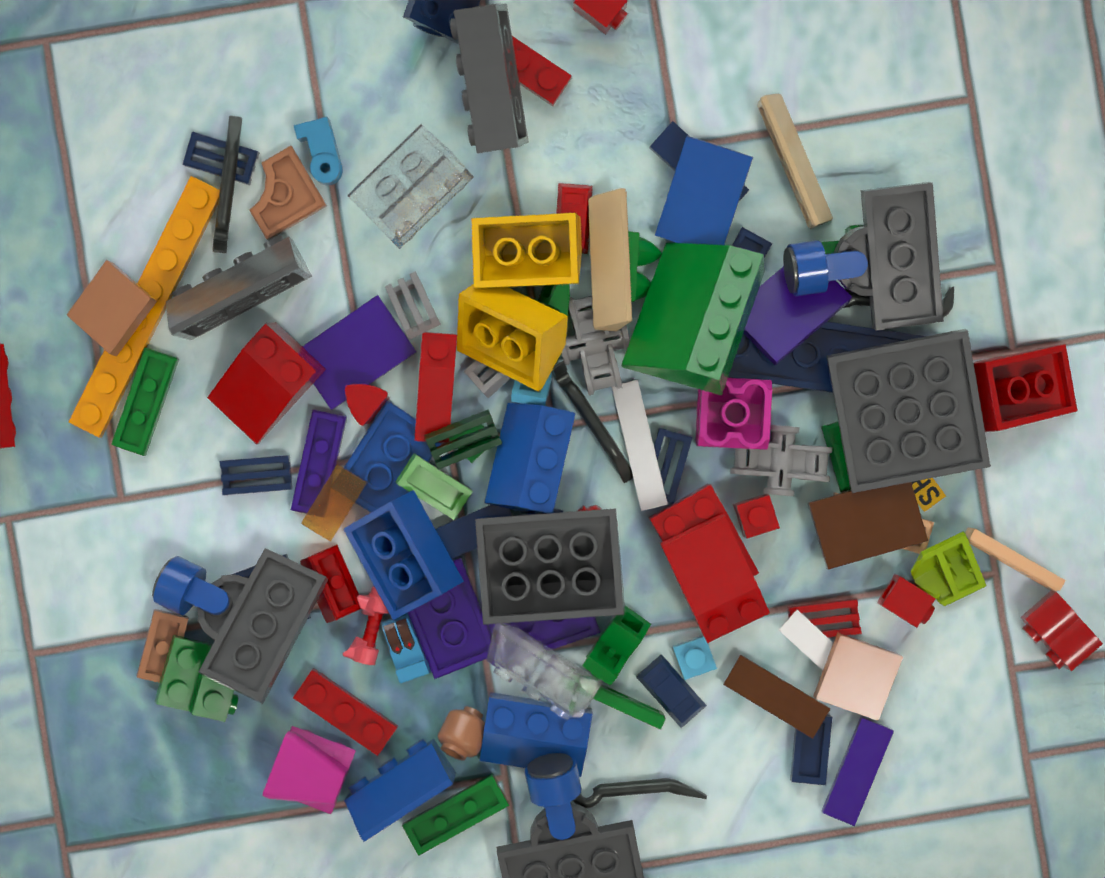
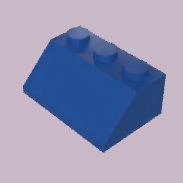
(530, 458)
(403, 554)
(526, 729)
(399, 788)

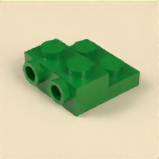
(187, 689)

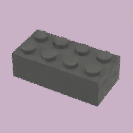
(490, 77)

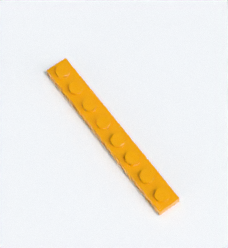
(158, 280)

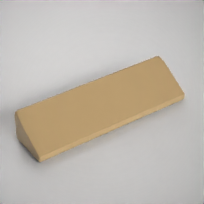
(794, 160)
(610, 260)

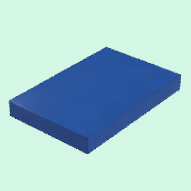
(703, 193)
(384, 455)

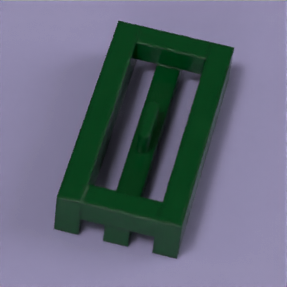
(467, 451)

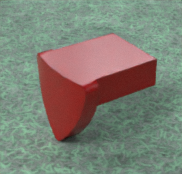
(365, 401)

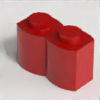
(1061, 631)

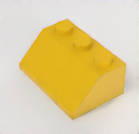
(526, 250)
(510, 333)

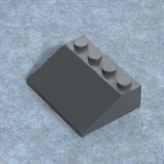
(236, 289)
(550, 566)

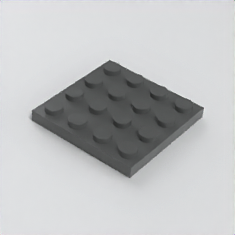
(908, 410)

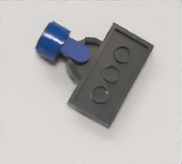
(886, 258)
(247, 618)
(566, 835)

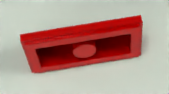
(340, 592)

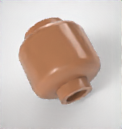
(462, 733)

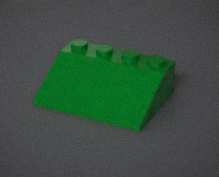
(695, 314)

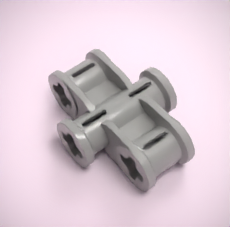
(597, 355)
(793, 461)

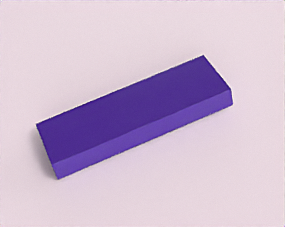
(318, 457)
(857, 771)

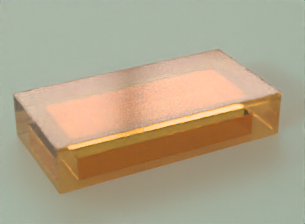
(334, 502)

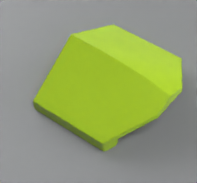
(948, 570)

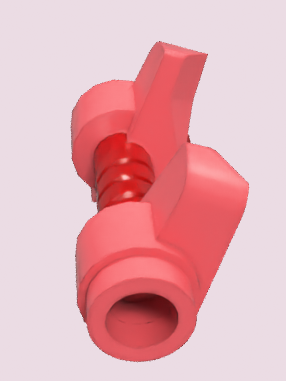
(364, 649)

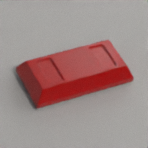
(574, 199)

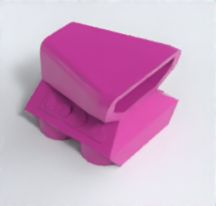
(737, 417)
(309, 770)

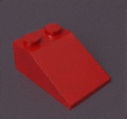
(265, 381)
(1025, 387)
(692, 511)
(715, 578)

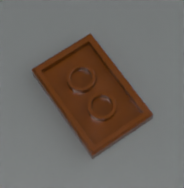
(867, 523)

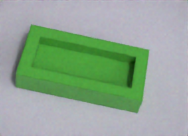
(434, 486)

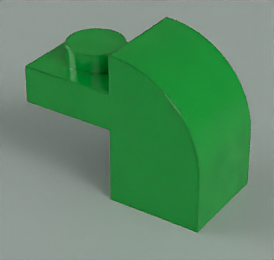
(616, 645)

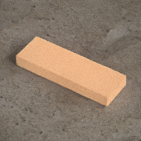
(1014, 560)

